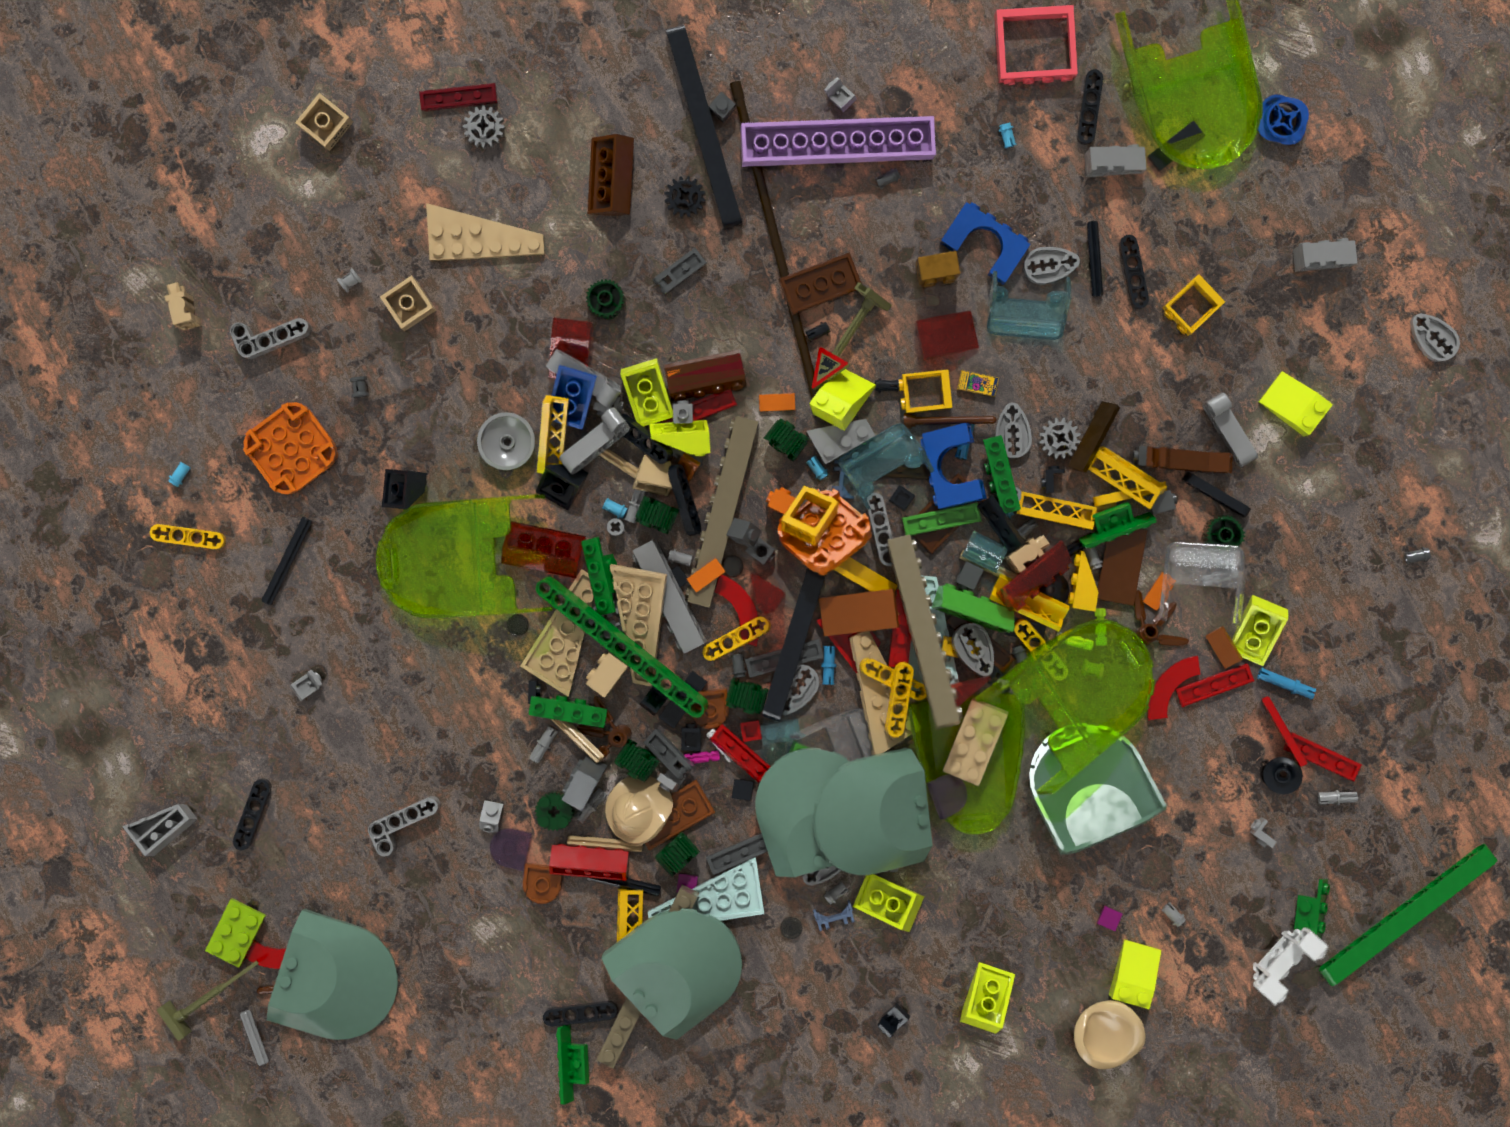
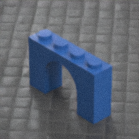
(972, 219)
(937, 444)

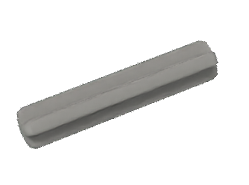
(254, 1037)

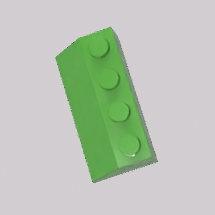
(973, 609)

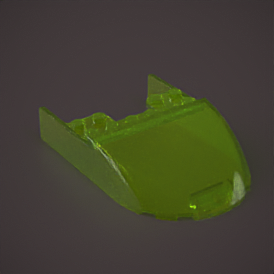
(1205, 86)
(442, 559)
(1092, 686)

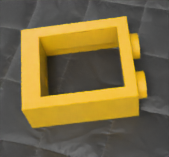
(1207, 292)
(945, 391)
(801, 530)

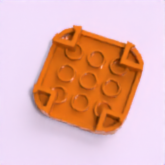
(290, 448)
(841, 539)

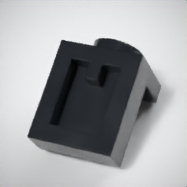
(533, 689)

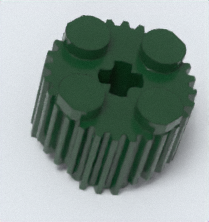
(602, 289)
(786, 439)
(657, 514)
(1229, 527)
(746, 696)
(637, 760)
(546, 818)
(677, 854)

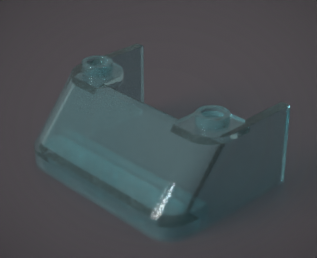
(1027, 317)
(881, 456)

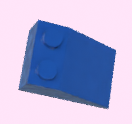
(579, 389)

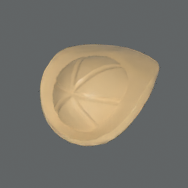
(638, 809)
(1108, 1034)

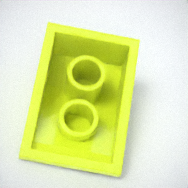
(647, 392)
(841, 398)
(1295, 404)
(687, 437)
(1259, 629)
(888, 902)
(1135, 974)
(988, 998)

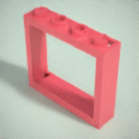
(1035, 13)

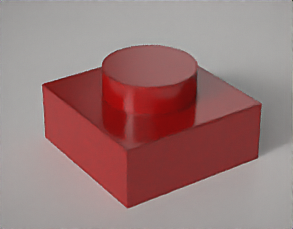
(751, 730)

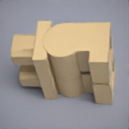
(181, 307)
(1028, 552)

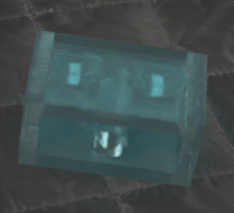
(984, 551)
(779, 731)

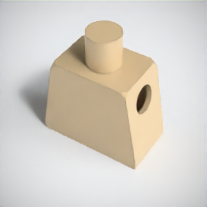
(653, 476)

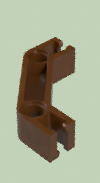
(1189, 460)

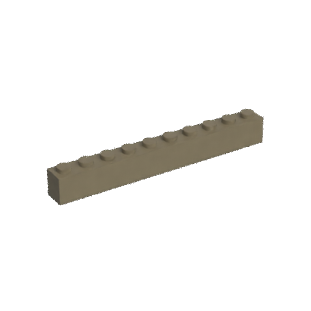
(723, 503)
(923, 632)
(629, 1013)

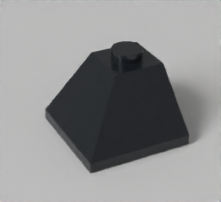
(560, 485)
(402, 488)

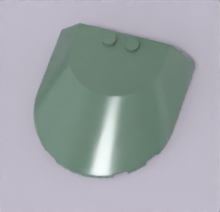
(1099, 801)
(787, 807)
(874, 814)
(676, 968)
(333, 979)

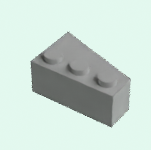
(834, 442)

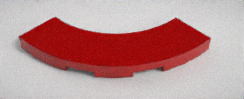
(741, 602)
(1167, 683)
(265, 955)

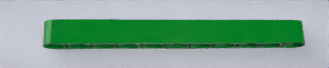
(612, 645)
(1407, 915)

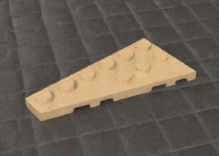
(465, 236)
(640, 608)
(559, 644)
(876, 695)

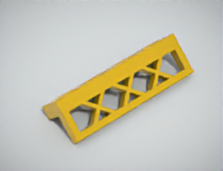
(546, 428)
(1130, 471)
(1050, 516)
(864, 576)
(1042, 604)
(622, 911)

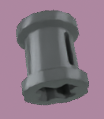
(359, 387)

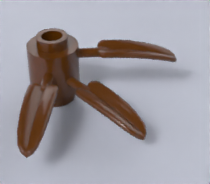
(1149, 632)
(617, 737)

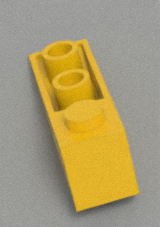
(1084, 588)

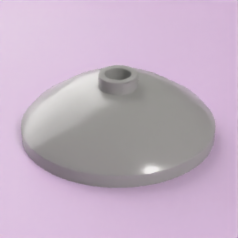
(493, 436)

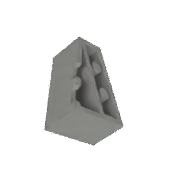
(1115, 160)
(1324, 255)
(160, 829)

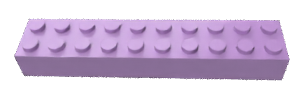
(837, 141)

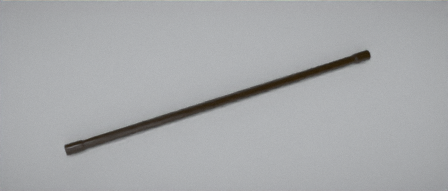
(738, 97)

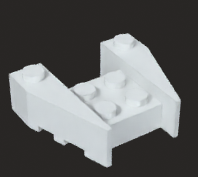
(1281, 958)

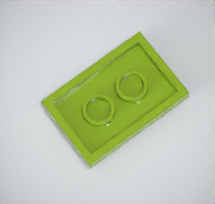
(235, 933)

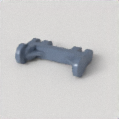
(842, 490)
(821, 919)

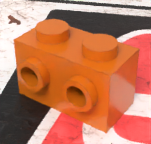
(780, 500)

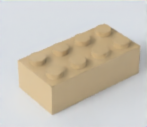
(975, 741)

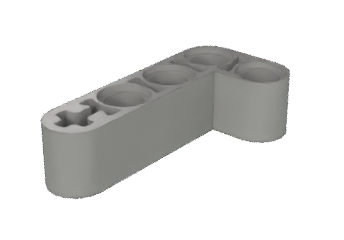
(273, 334)
(604, 390)
(1229, 429)
(595, 441)
(877, 530)
(405, 820)

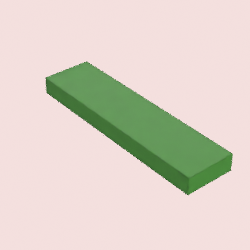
(941, 519)

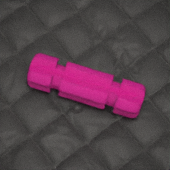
(702, 757)

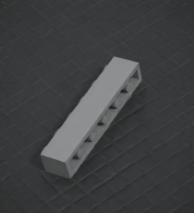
(675, 607)

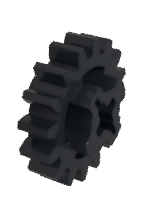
(677, 202)

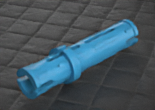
(1286, 683)

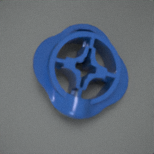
(1299, 110)

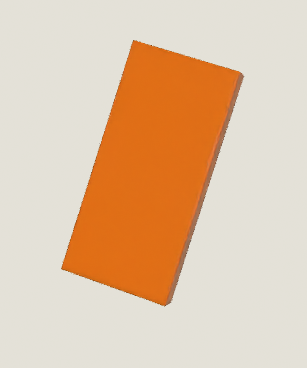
(777, 402)
(706, 575)
(1153, 597)

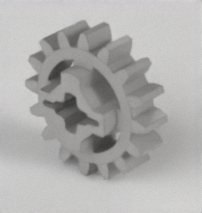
(492, 127)
(1054, 444)

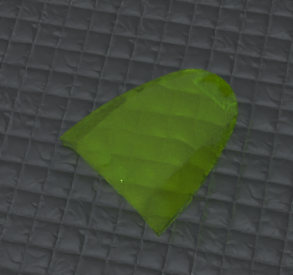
(995, 795)

